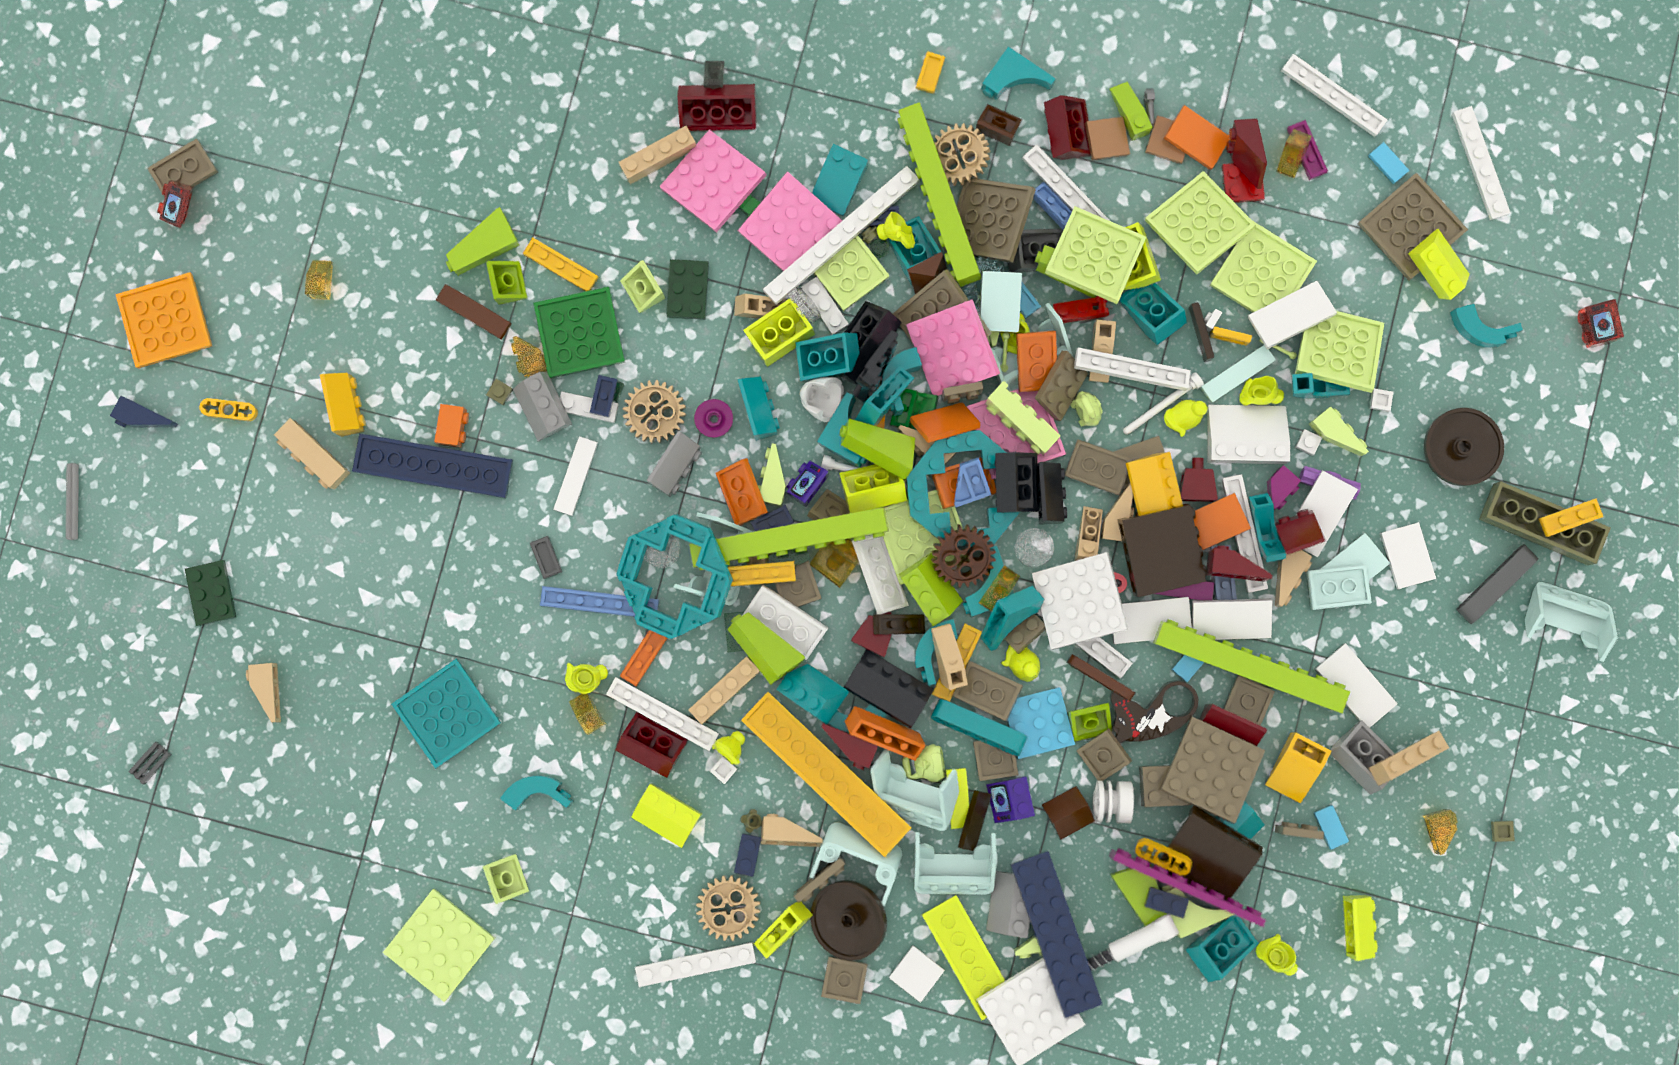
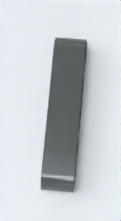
(1497, 584)

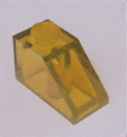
(1293, 153)
(319, 280)
(999, 588)
(1441, 829)

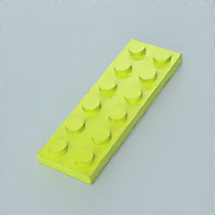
(963, 949)

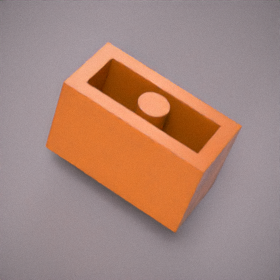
(451, 425)

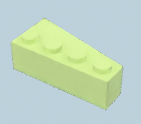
(1022, 419)

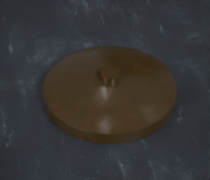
(1464, 446)
(848, 920)

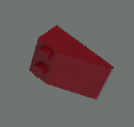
(1248, 150)
(1299, 531)
(1231, 564)
(854, 748)

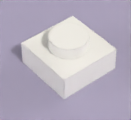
(1211, 319)
(1381, 400)
(1308, 442)
(723, 770)

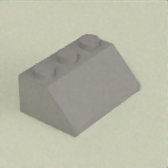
(542, 405)
(674, 464)
(1359, 751)
(1006, 909)

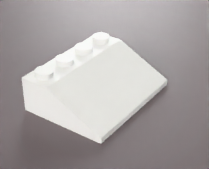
(1247, 434)

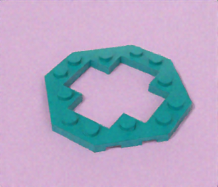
(933, 463)
(709, 559)

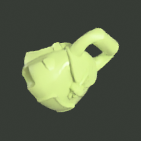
(1087, 408)
(928, 764)

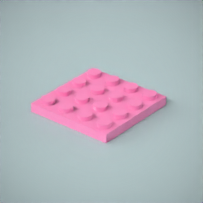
(713, 180)
(788, 222)
(953, 347)
(1006, 438)

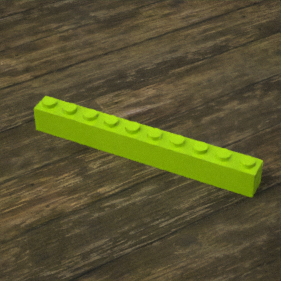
(940, 195)
(800, 536)
(1252, 667)

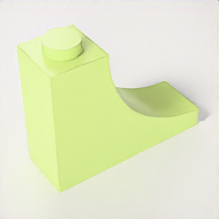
(1195, 916)

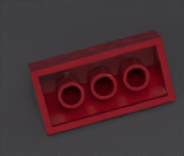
(718, 108)

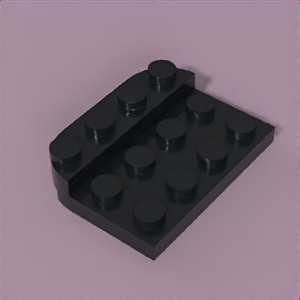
(870, 377)

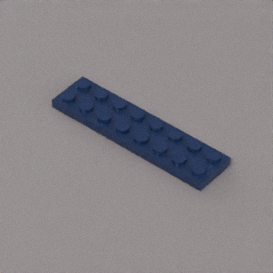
(432, 465)
(1056, 934)

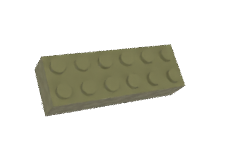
(1520, 514)

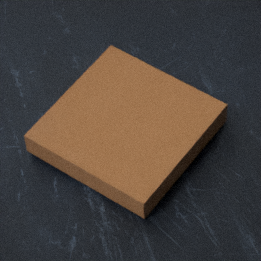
(1107, 138)
(1159, 146)

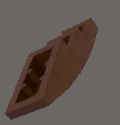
(473, 311)

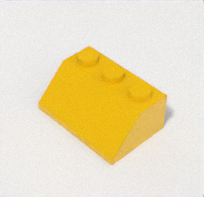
(342, 403)
(1154, 483)

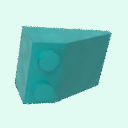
(839, 179)
(924, 246)
(1154, 311)
(1222, 948)

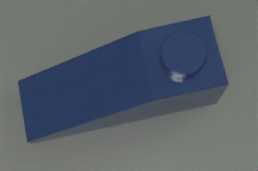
(135, 415)

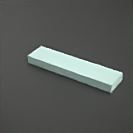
(1237, 374)

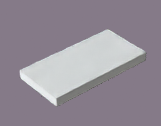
(1292, 314)
(1328, 500)
(880, 575)
(1145, 617)
(1233, 618)
(787, 620)
(1367, 696)

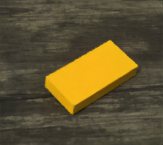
(930, 72)
(1230, 336)

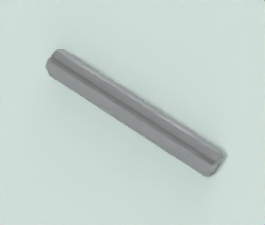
(72, 483)

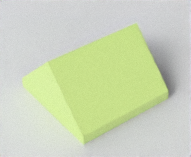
(642, 287)
(505, 878)

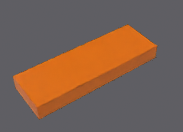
(643, 657)

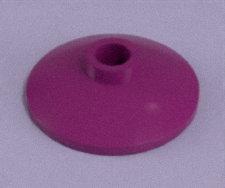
(712, 408)

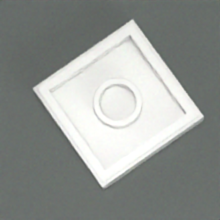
(916, 973)

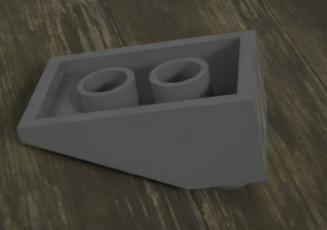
(1028, 248)

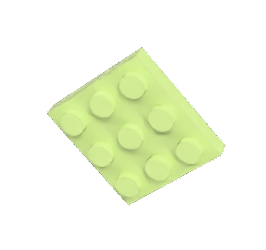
(851, 273)

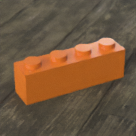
(884, 733)

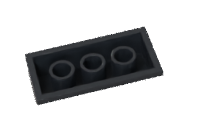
(872, 327)
(888, 688)

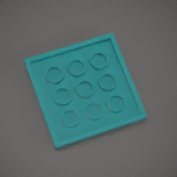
(446, 713)

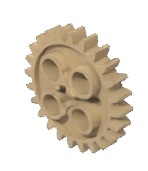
(975, 147)
(643, 398)
(731, 926)

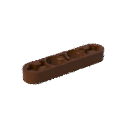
(1101, 677)

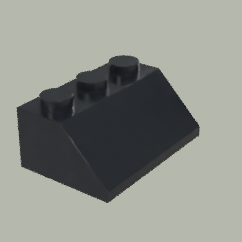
(1016, 482)
(1051, 493)

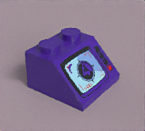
(807, 482)
(1010, 800)

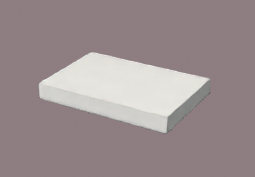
(1407, 555)

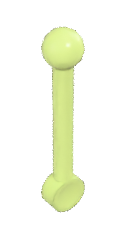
(1292, 355)
(1003, 366)

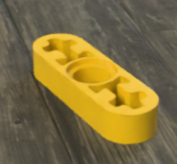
(242, 406)
(1179, 857)

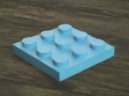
(1043, 721)

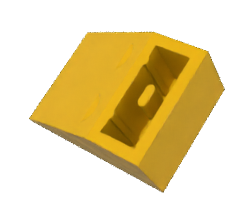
(1297, 767)

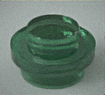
(879, 248)

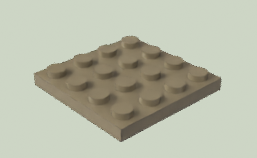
(994, 217)
(1407, 220)
(936, 296)
(1212, 770)

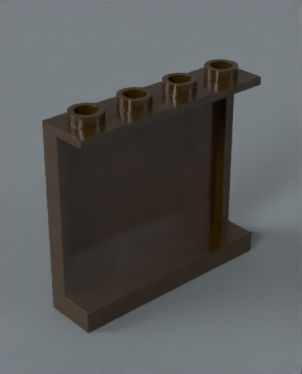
(1162, 550)
(1217, 853)

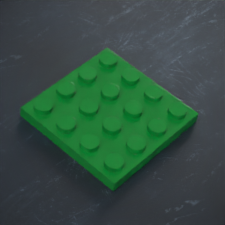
(579, 332)

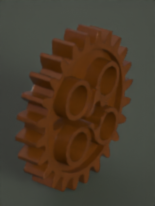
(949, 546)

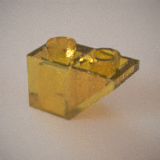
(530, 357)
(587, 713)

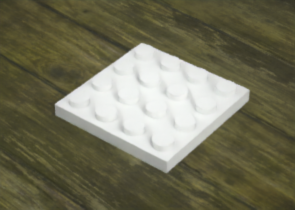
(1080, 601)
(1028, 1013)

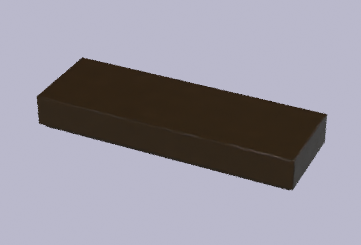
(1201, 332)
(898, 624)
(974, 820)

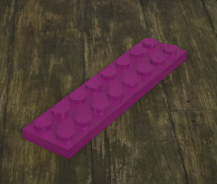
(1194, 889)

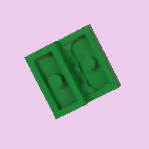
(914, 404)

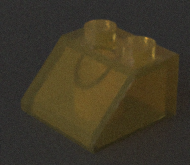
(836, 561)

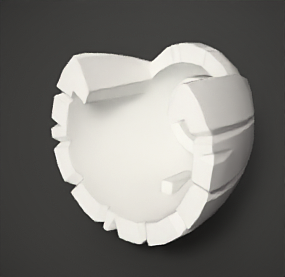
(822, 397)

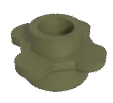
(869, 234)
(746, 820)

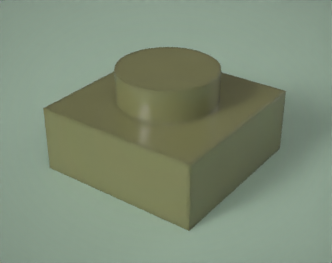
(499, 392)
(1502, 831)

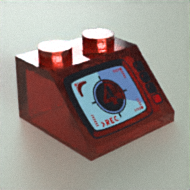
(175, 203)
(1600, 324)

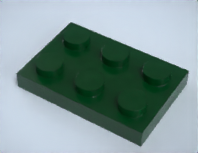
(687, 289)
(210, 593)

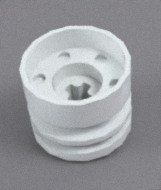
(1113, 801)

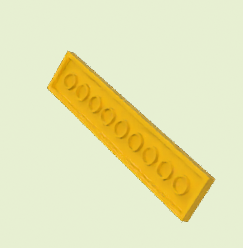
(826, 774)

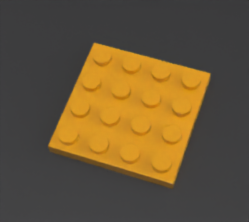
(163, 320)

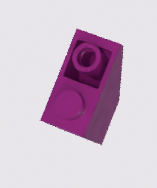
(1281, 485)

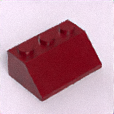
(1066, 127)
(1232, 724)
(651, 744)

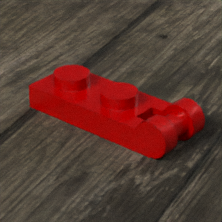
(1081, 309)

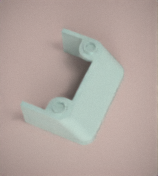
(1062, 342)
(720, 528)
(1572, 613)
(914, 799)
(845, 838)
(955, 872)

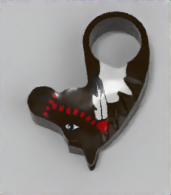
(1142, 724)

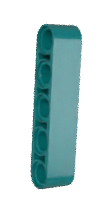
(979, 727)

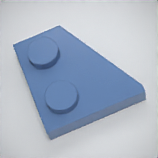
(970, 483)

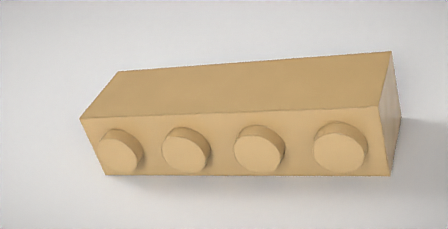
(657, 155)
(312, 454)
(724, 690)
(1408, 758)

